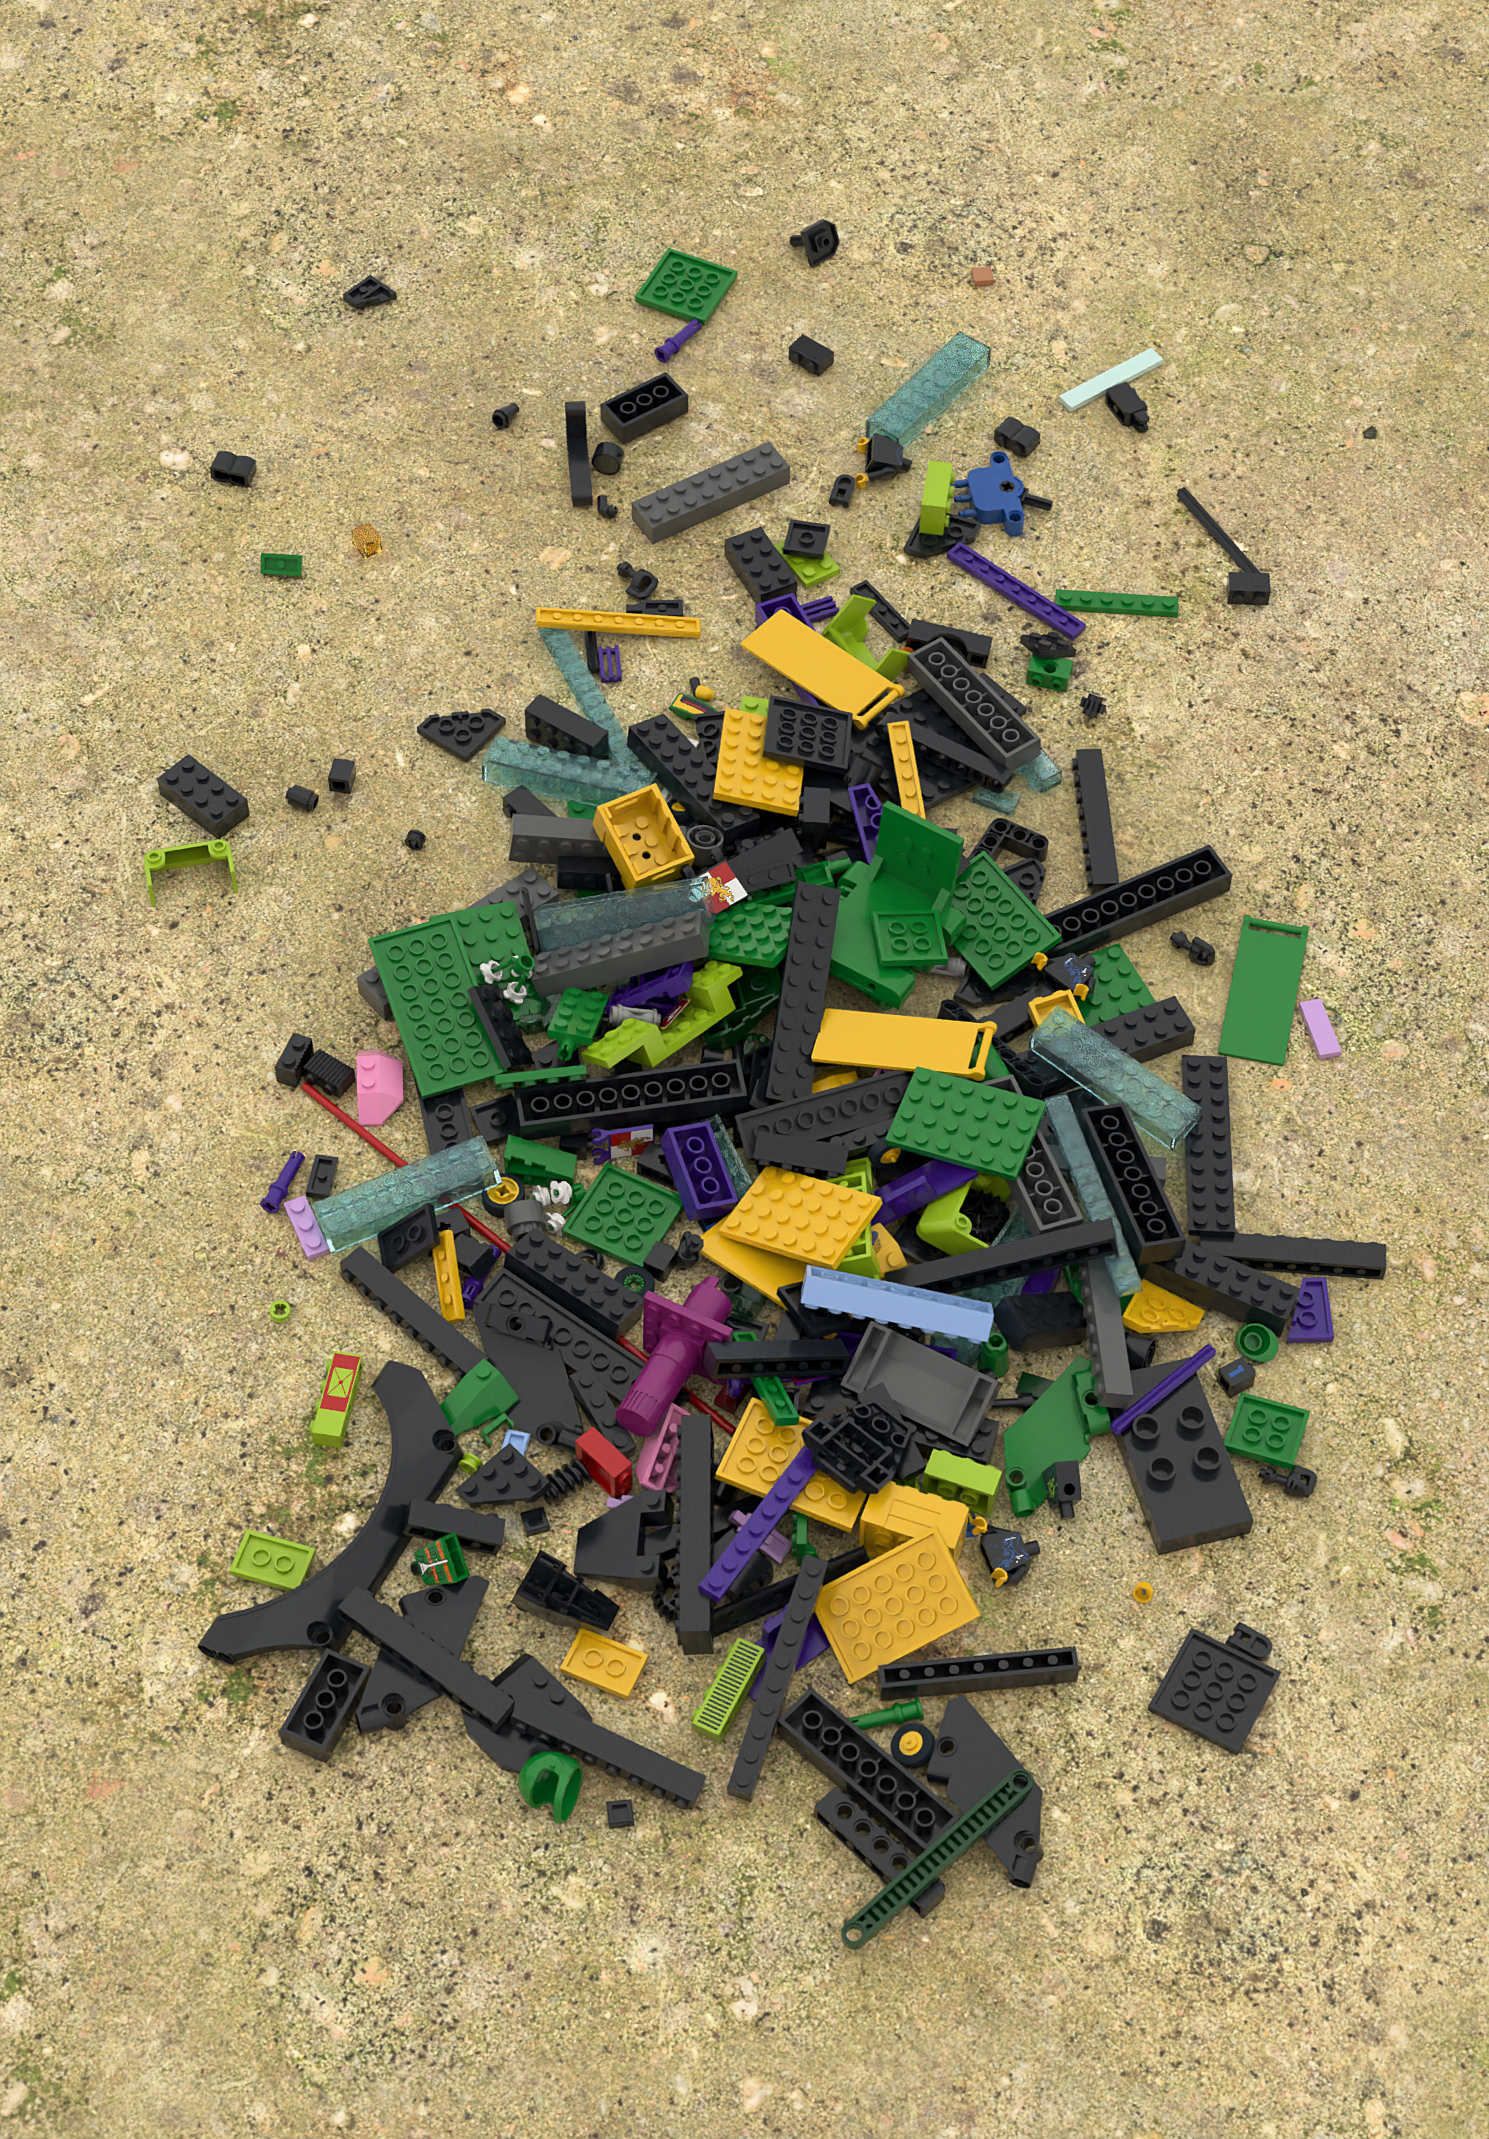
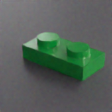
(281, 564)

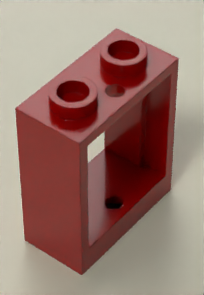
(605, 1463)

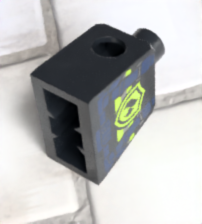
(1063, 1487)

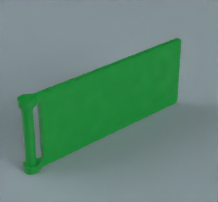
(1263, 992)

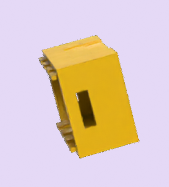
(648, 816)
(904, 1513)

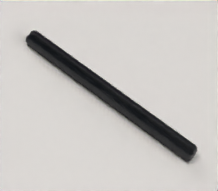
(1216, 531)

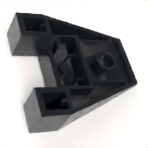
(614, 1543)

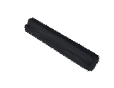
(591, 651)

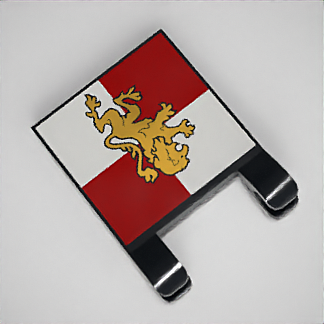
(723, 882)

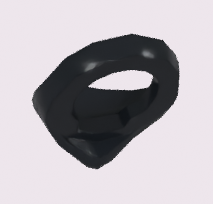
(593, 1254)

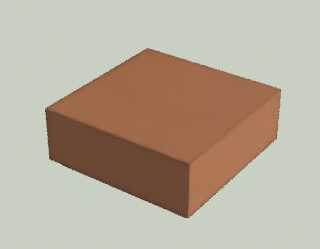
(982, 276)

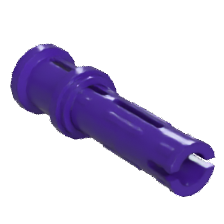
(673, 344)
(279, 1189)
(476, 1286)

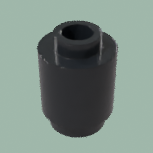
(302, 798)

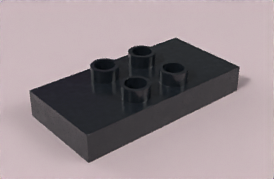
(1181, 1466)

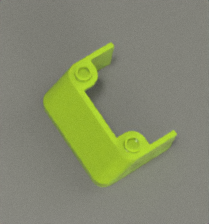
(850, 629)
(186, 856)
(946, 1226)

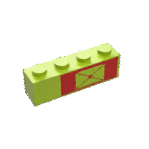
(337, 1399)

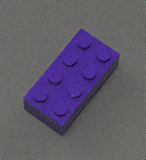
(699, 1171)

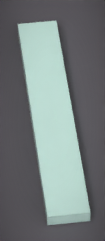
(1121, 373)

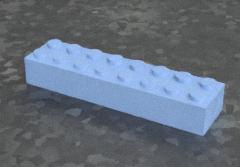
(897, 1304)

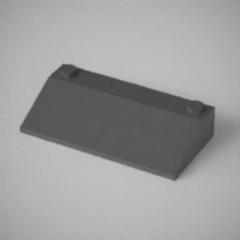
(923, 1383)

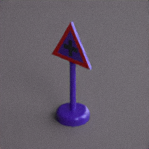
(735, 1384)

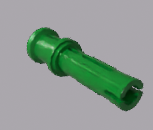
(898, 1713)

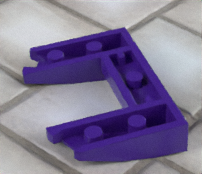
(674, 982)

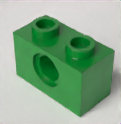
(1049, 673)

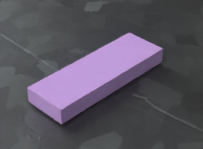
(1320, 1029)

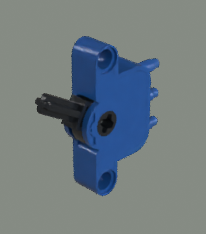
(998, 495)

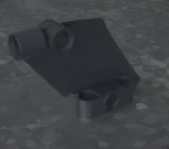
(533, 1372)
(394, 1690)
(972, 1771)

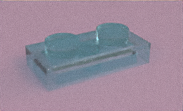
(1004, 802)

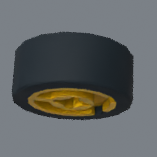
(511, 1188)

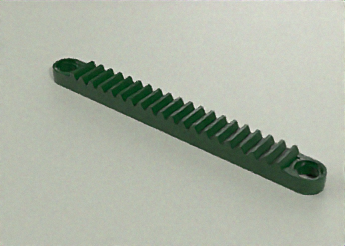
(937, 1859)

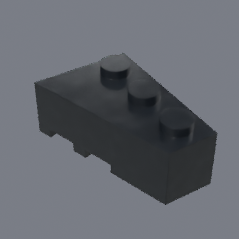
(754, 1071)

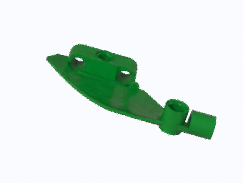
(1051, 1432)

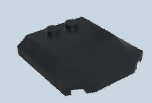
(506, 1745)

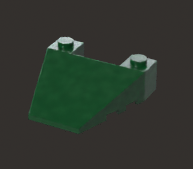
(753, 997)

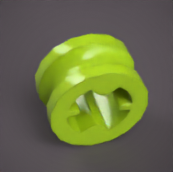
(279, 1305)
(470, 1463)

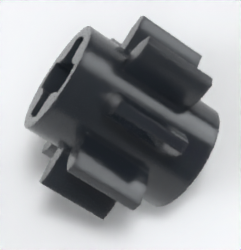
(1092, 705)

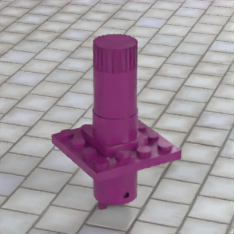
(677, 1345)

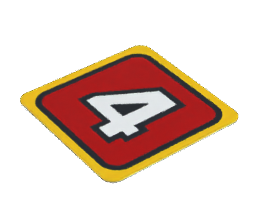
(675, 1011)

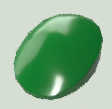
(1256, 1343)

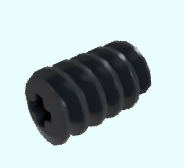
(566, 1479)

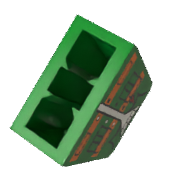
(441, 1562)

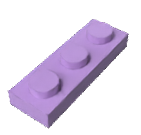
(306, 1228)

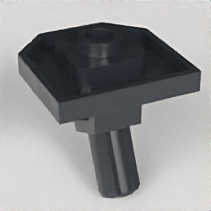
(818, 240)

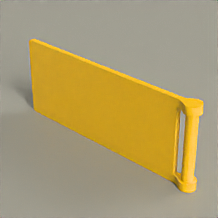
(820, 667)
(902, 1042)
(754, 1265)

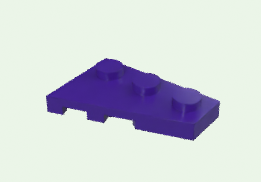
(1312, 1313)

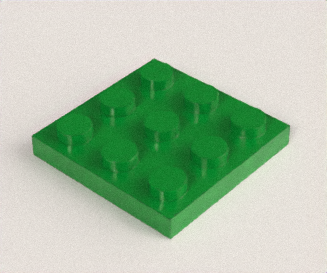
(909, 938)
(1266, 1430)

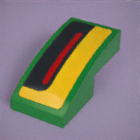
(686, 706)

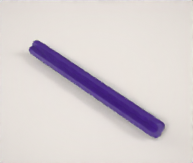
(1163, 1389)

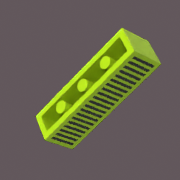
(729, 1689)

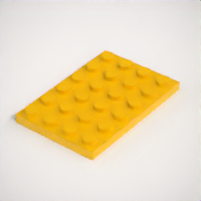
(748, 777)
(801, 1217)
(762, 1454)
(895, 1605)

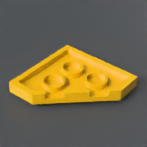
(1160, 1311)

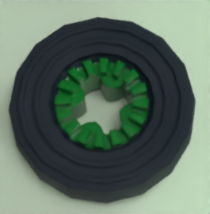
(638, 1275)

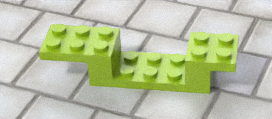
(649, 1044)
(861, 1258)

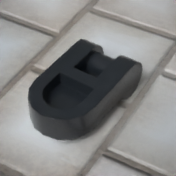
(843, 485)
(1257, 1647)

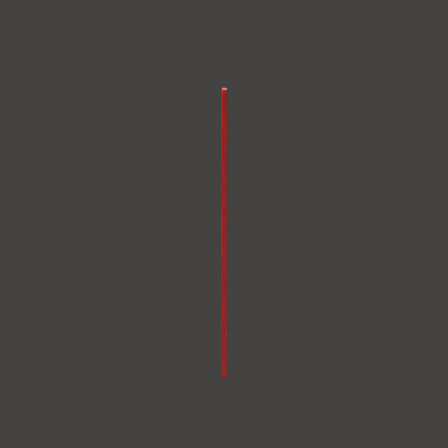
(488, 1234)

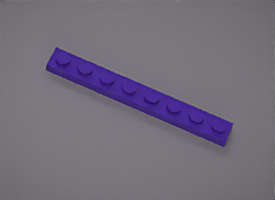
(1016, 591)
(759, 1526)

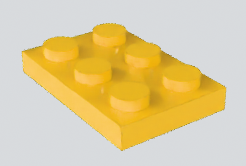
(604, 1663)

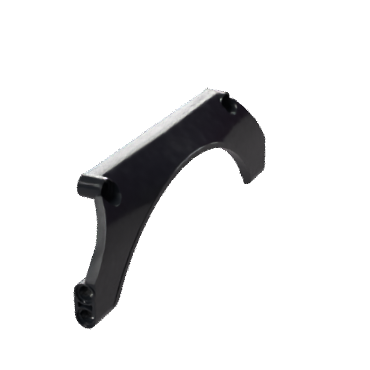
(420, 1467)

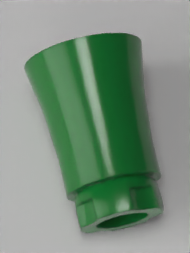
(994, 1355)

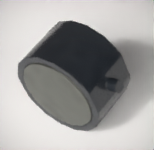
(608, 458)

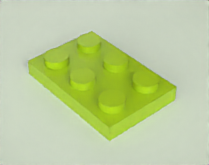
(807, 570)
(272, 1561)

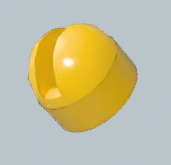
(1137, 1592)

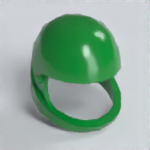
(551, 1780)

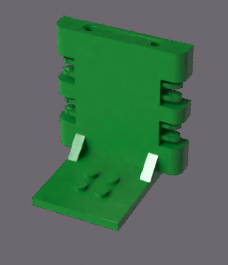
(910, 870)

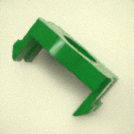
(493, 1426)

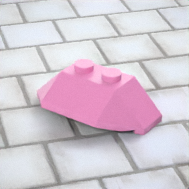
(378, 1086)
(658, 1458)

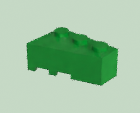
(538, 1163)

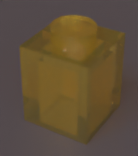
(366, 540)

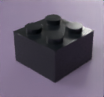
(813, 817)

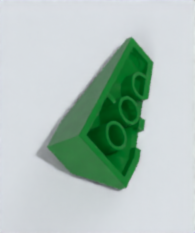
(478, 1398)

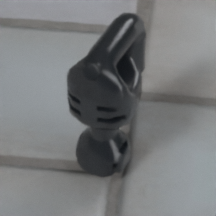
(640, 580)
(1199, 950)
(688, 1250)
(1293, 1483)

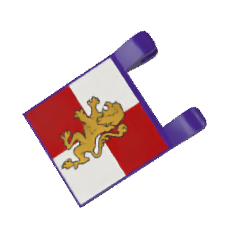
(621, 1142)

